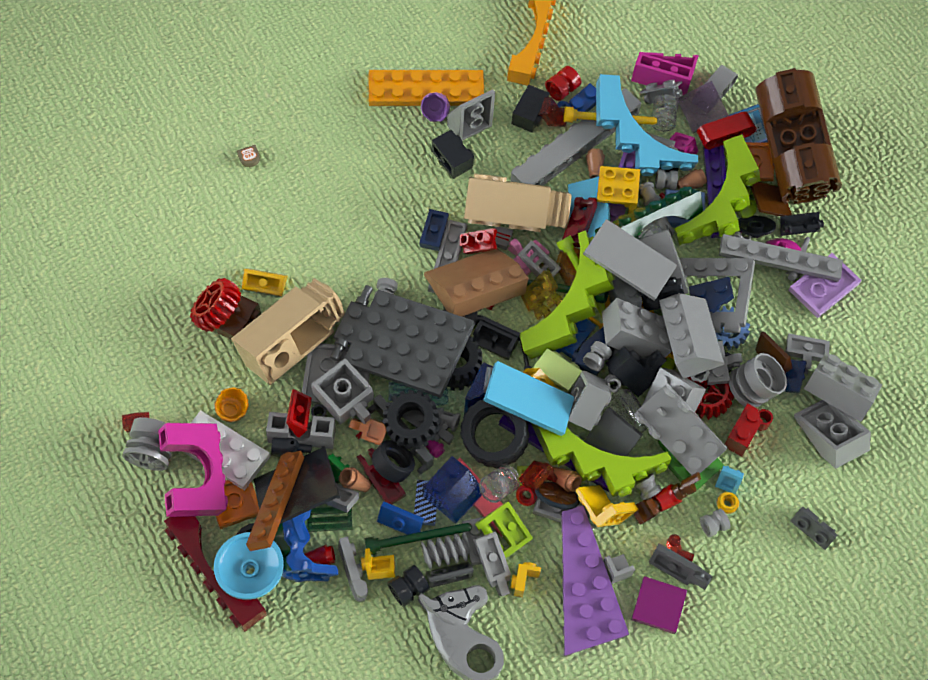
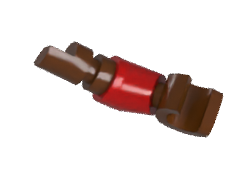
(666, 498)

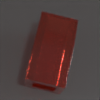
(127, 420)

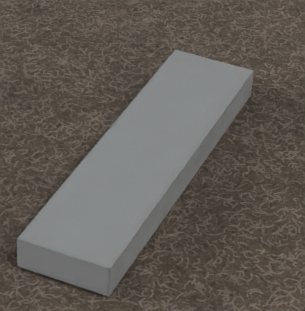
(450, 245)

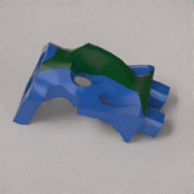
(291, 540)

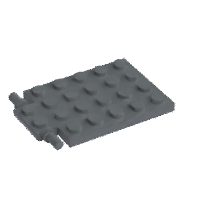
(402, 340)

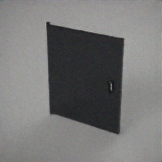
(312, 488)

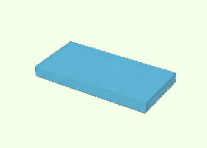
(587, 189)
(529, 398)

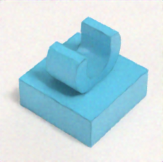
(729, 479)

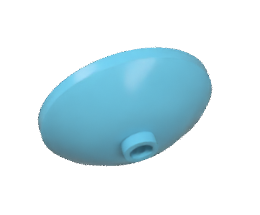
(235, 559)

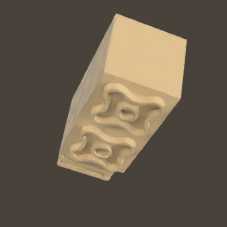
(521, 205)
(289, 330)

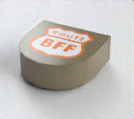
(249, 156)

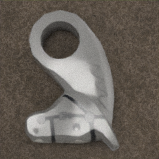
(453, 637)

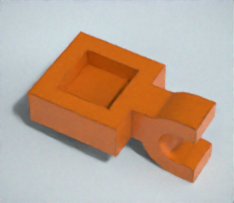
(373, 430)

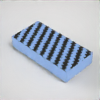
(423, 507)

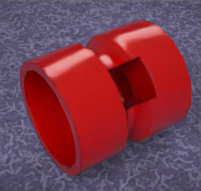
(562, 83)

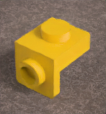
(379, 566)
(518, 581)

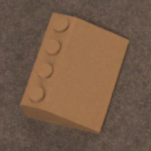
(477, 282)

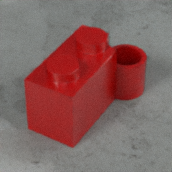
(746, 428)

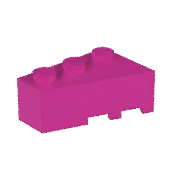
(660, 68)

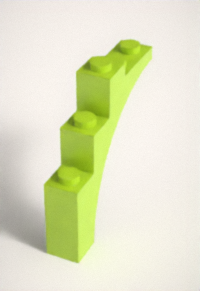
(733, 196)
(559, 326)
(591, 463)

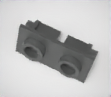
(817, 531)

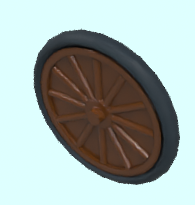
(556, 496)

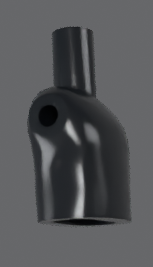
(283, 445)

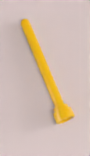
(572, 114)

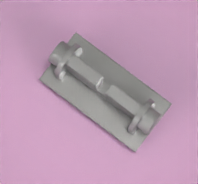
(667, 88)

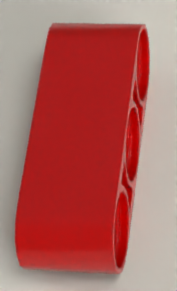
(715, 132)

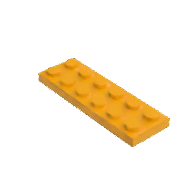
(411, 86)

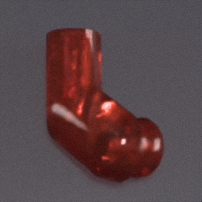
(673, 544)

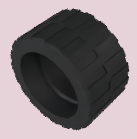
(493, 459)

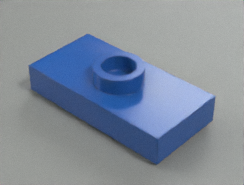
(399, 519)

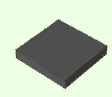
(613, 434)

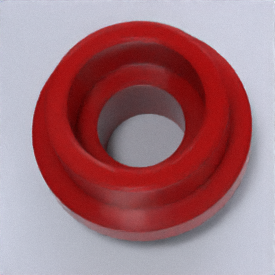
(524, 500)

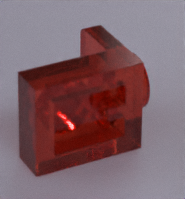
(552, 113)
(536, 474)

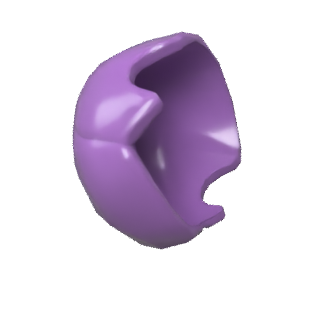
(435, 107)

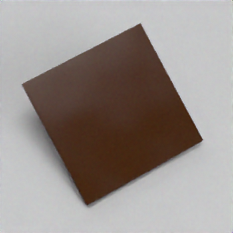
(769, 199)

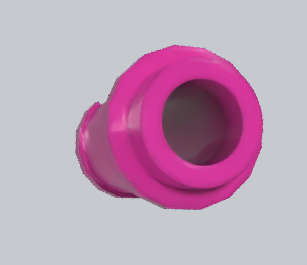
(436, 449)

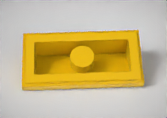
(264, 282)

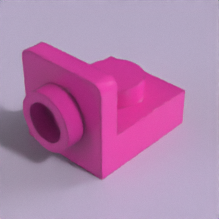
(685, 143)

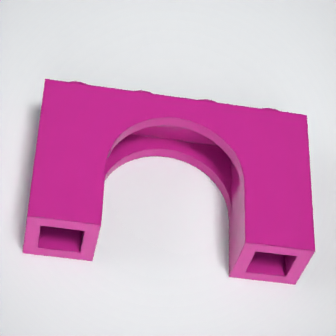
(203, 442)

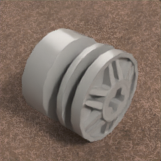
(757, 380)
(144, 446)

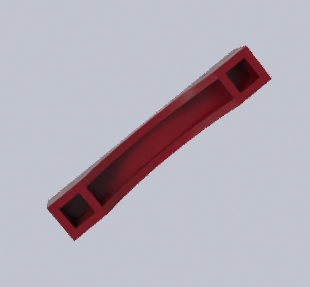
(188, 535)

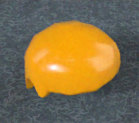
(231, 404)

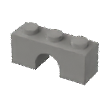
(318, 434)

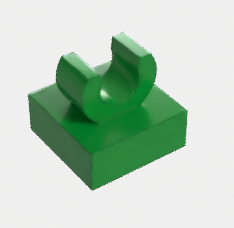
(337, 466)

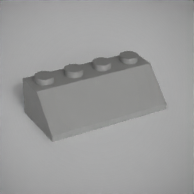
(691, 334)

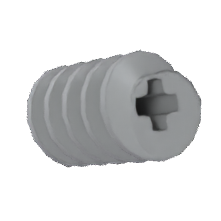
(446, 550)

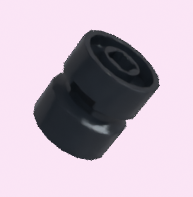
(408, 585)

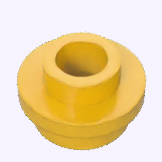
(732, 498)

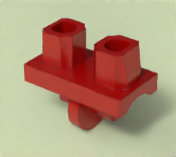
(478, 241)

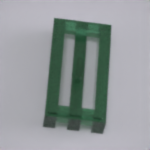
(329, 527)

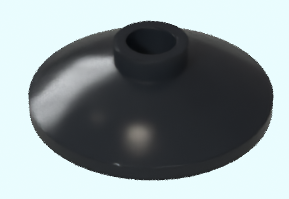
(756, 226)

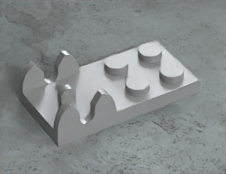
(680, 430)

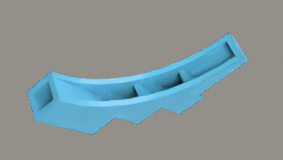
(630, 137)

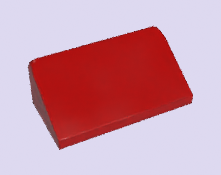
(298, 412)

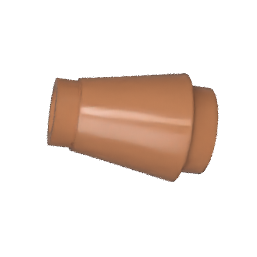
(595, 159)
(693, 179)
(353, 479)
(567, 479)

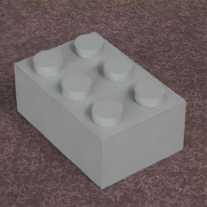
(635, 329)
(843, 386)

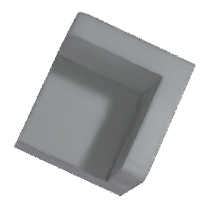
(618, 568)

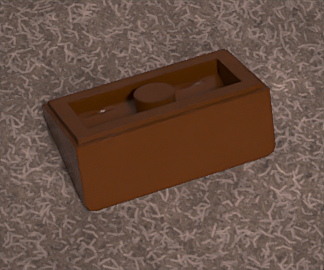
(769, 346)

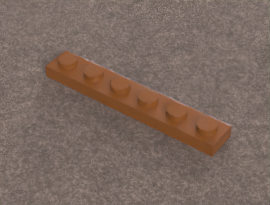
(275, 501)

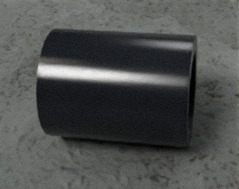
(318, 409)

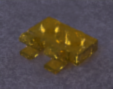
(538, 291)

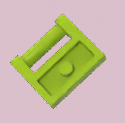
(509, 526)

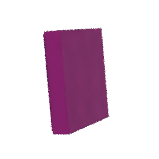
(659, 605)

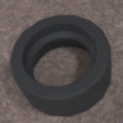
(385, 466)

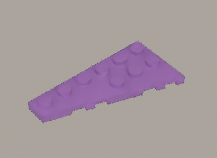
(588, 596)

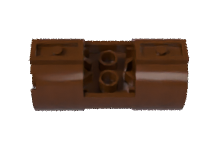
(798, 136)

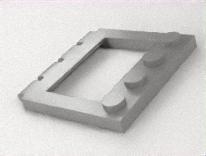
(722, 268)

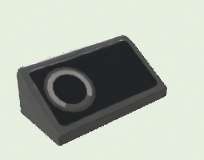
(449, 574)

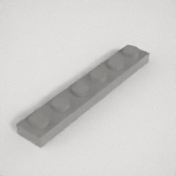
(781, 257)

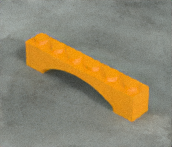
(522, 65)

